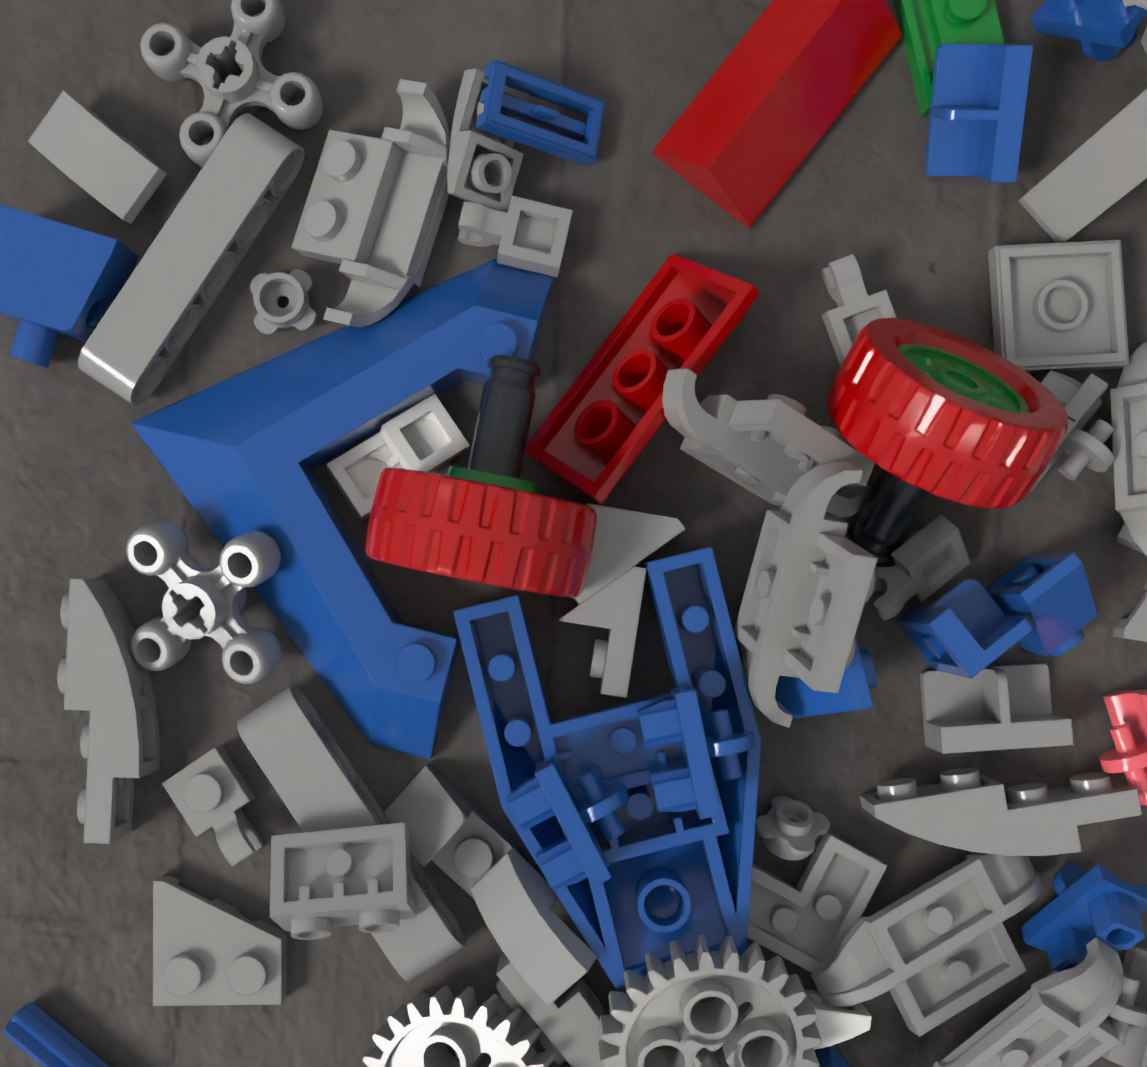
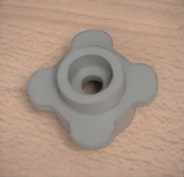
(270, 288)
(791, 828)

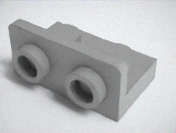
(341, 880)

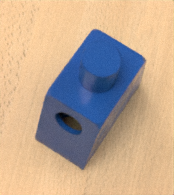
(56, 281)

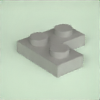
(814, 916)

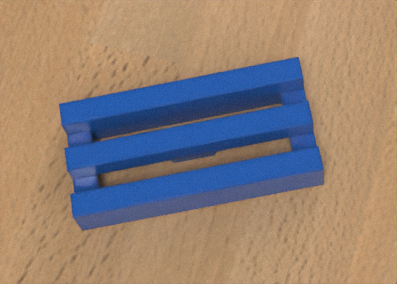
(495, 100)

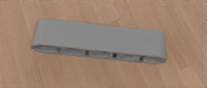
(191, 259)
(329, 794)

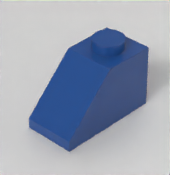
(1053, 598)

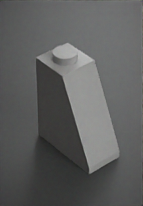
(1093, 175)

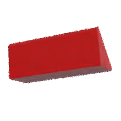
(776, 99)
(619, 394)

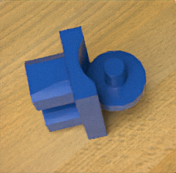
(1099, 24)
(691, 784)
(579, 852)
(1087, 908)

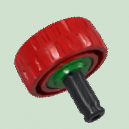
(938, 423)
(483, 517)

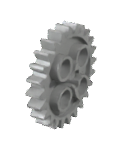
(749, 1003)
(420, 1029)

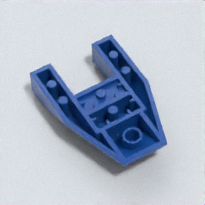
(667, 868)

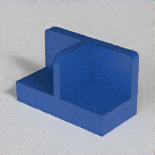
(977, 110)
(962, 630)

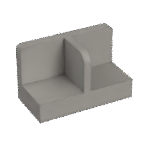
(991, 711)

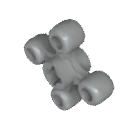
(218, 71)
(205, 601)

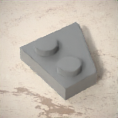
(212, 952)

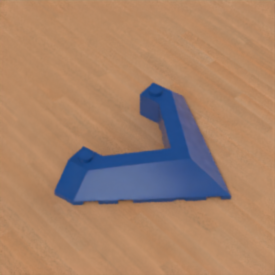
(249, 464)

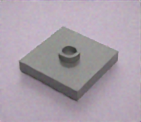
(1059, 306)

